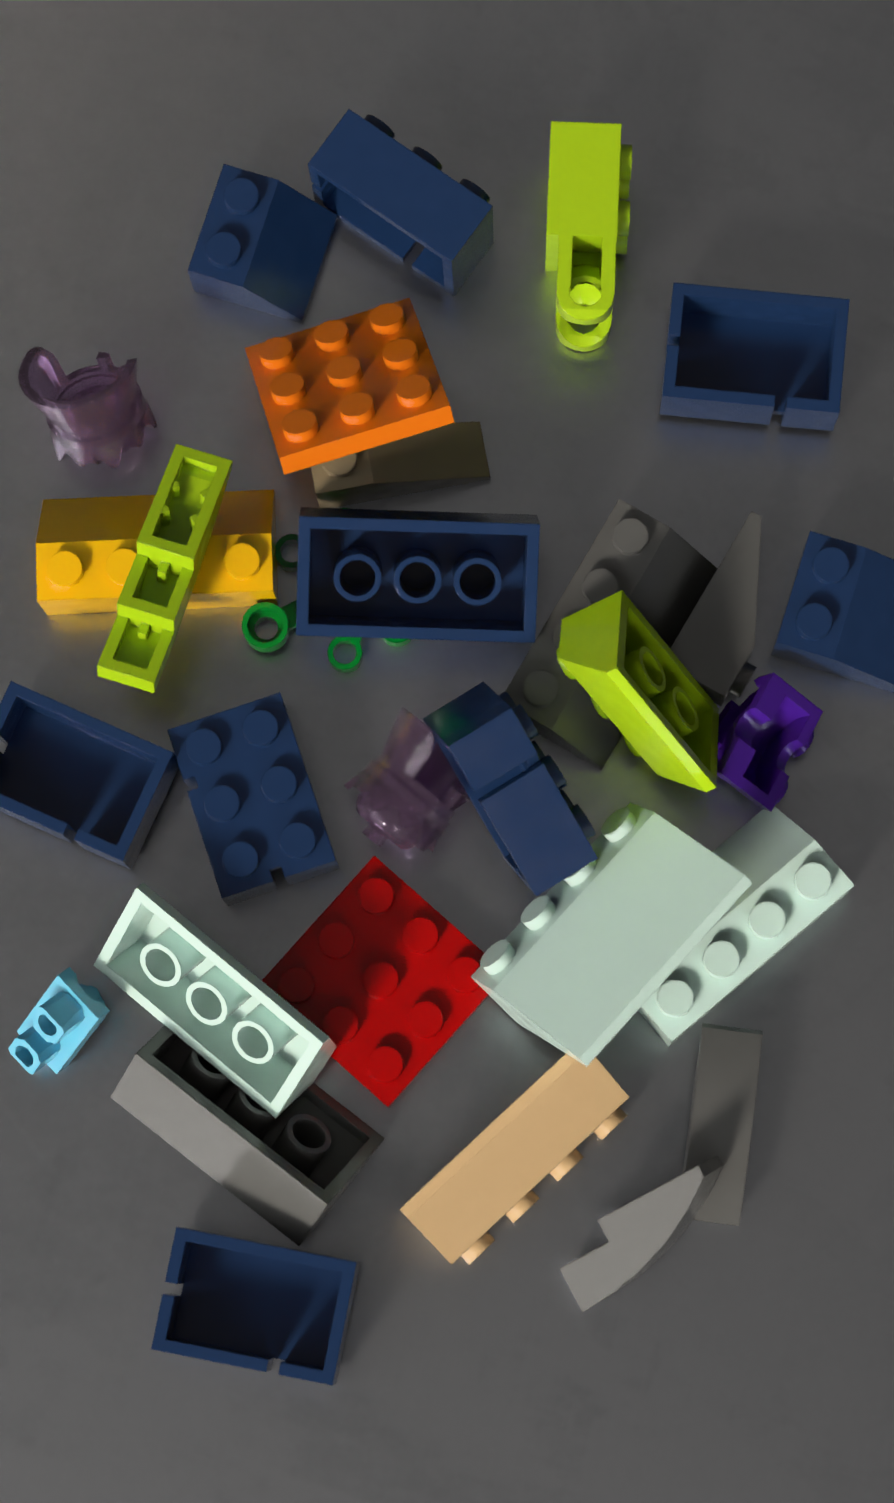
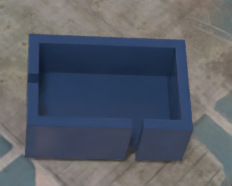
(402, 200)
(754, 356)
(80, 775)
(513, 786)
(253, 798)
(256, 1304)

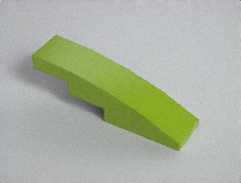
(164, 568)

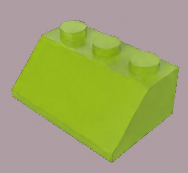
(642, 690)

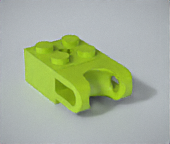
(586, 225)

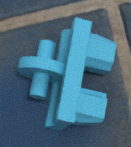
(59, 1024)

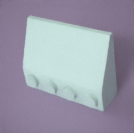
(609, 933)

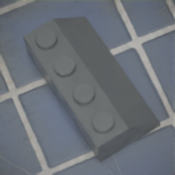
(660, 578)
(279, 1166)

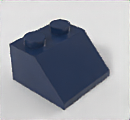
(261, 245)

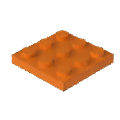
(348, 385)

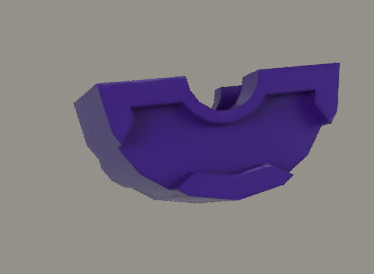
(762, 737)

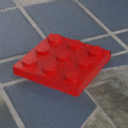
(382, 980)

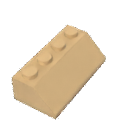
(514, 1155)

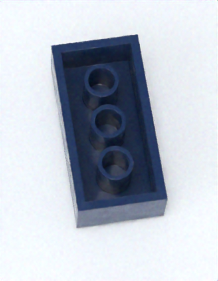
(417, 575)

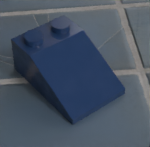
(841, 612)

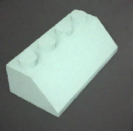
(788, 892)
(213, 1002)

